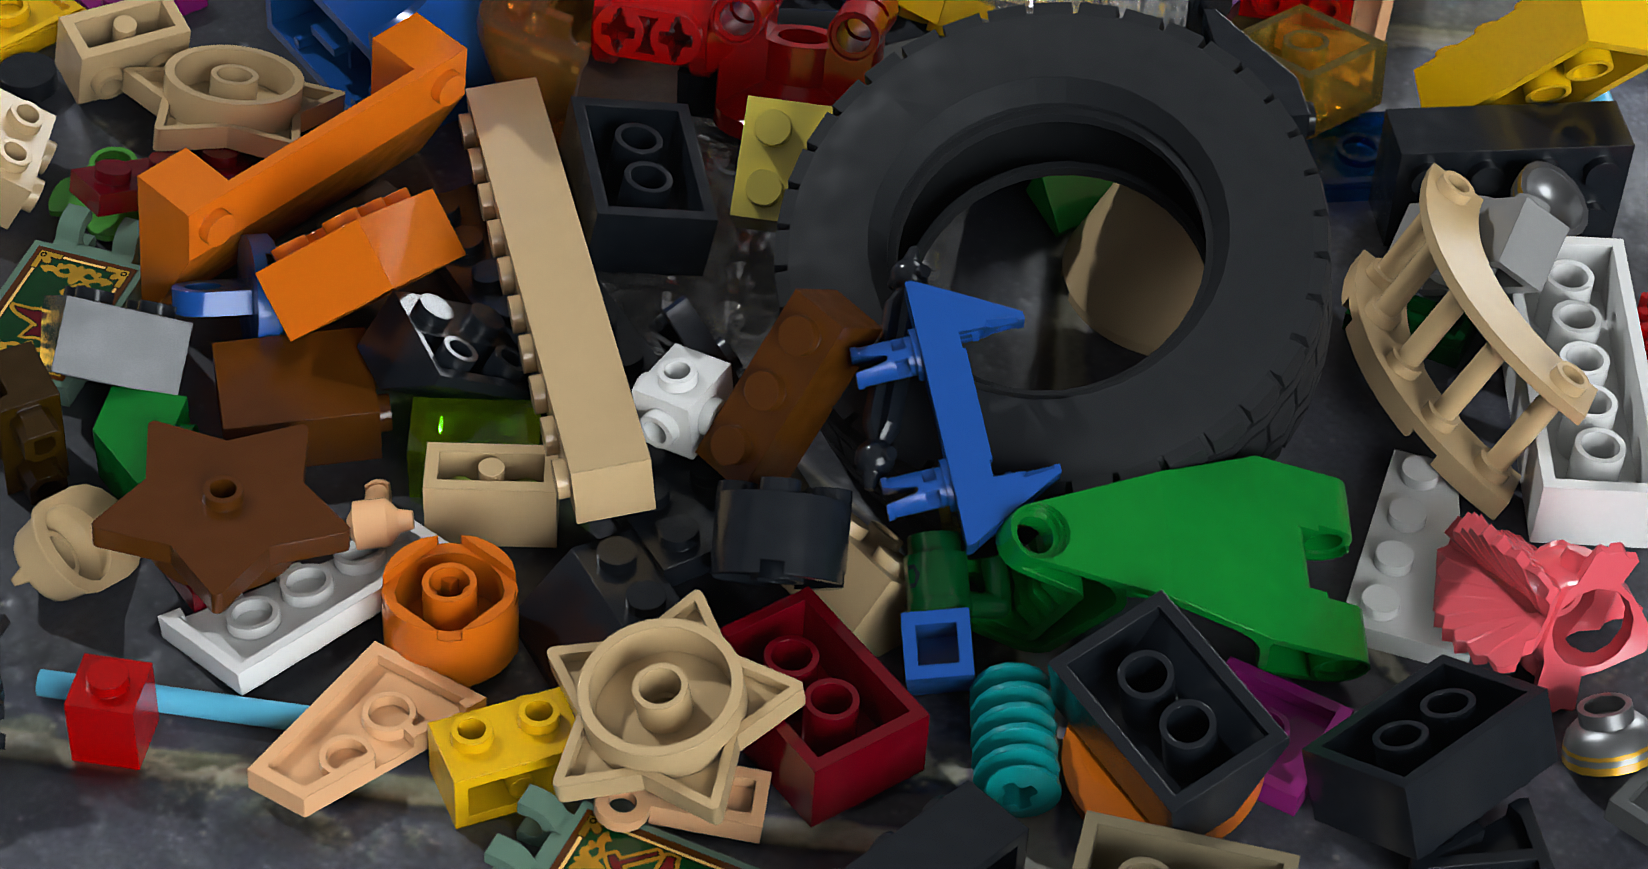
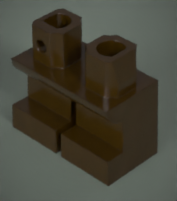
(31, 426)

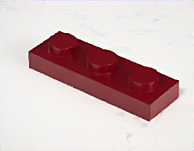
(112, 183)

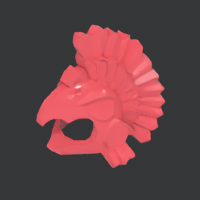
(1523, 601)

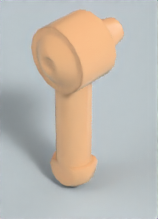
(375, 519)

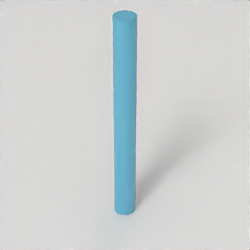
(194, 703)

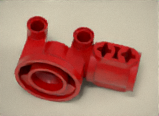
(747, 47)

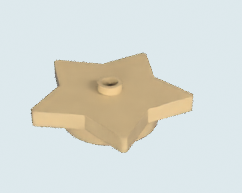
(230, 100)
(665, 710)

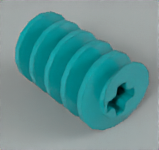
(1015, 738)

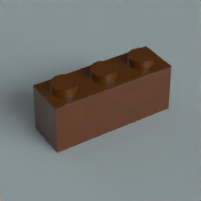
(788, 387)

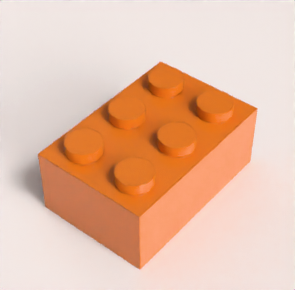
(358, 259)

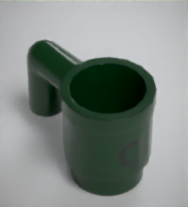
(939, 577)

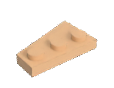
(357, 730)

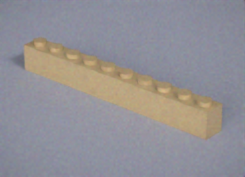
(556, 304)

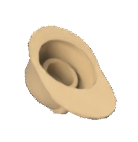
(58, 547)

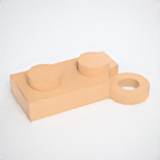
(741, 821)

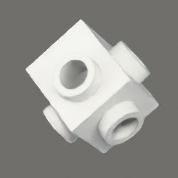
(681, 399)

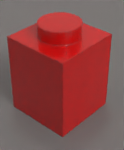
(111, 711)

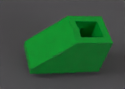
(123, 432)

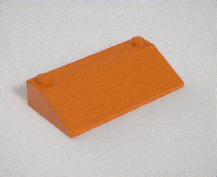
(197, 216)

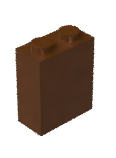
(305, 381)

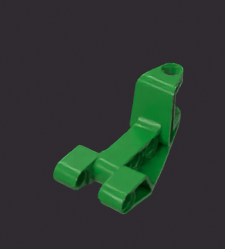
(1209, 535)

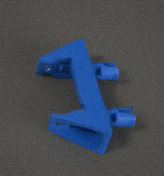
(935, 354)

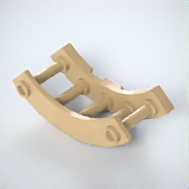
(1392, 359)

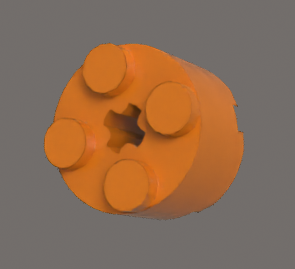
(452, 607)

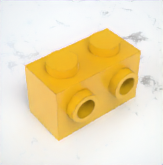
(495, 752)

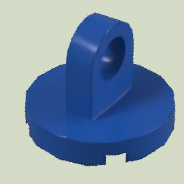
(236, 295)

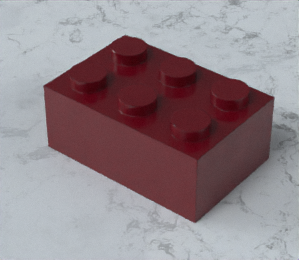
(857, 720)

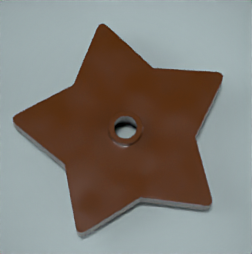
(222, 511)

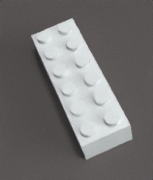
(1593, 476)

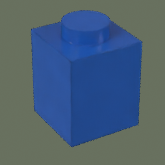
(938, 651)

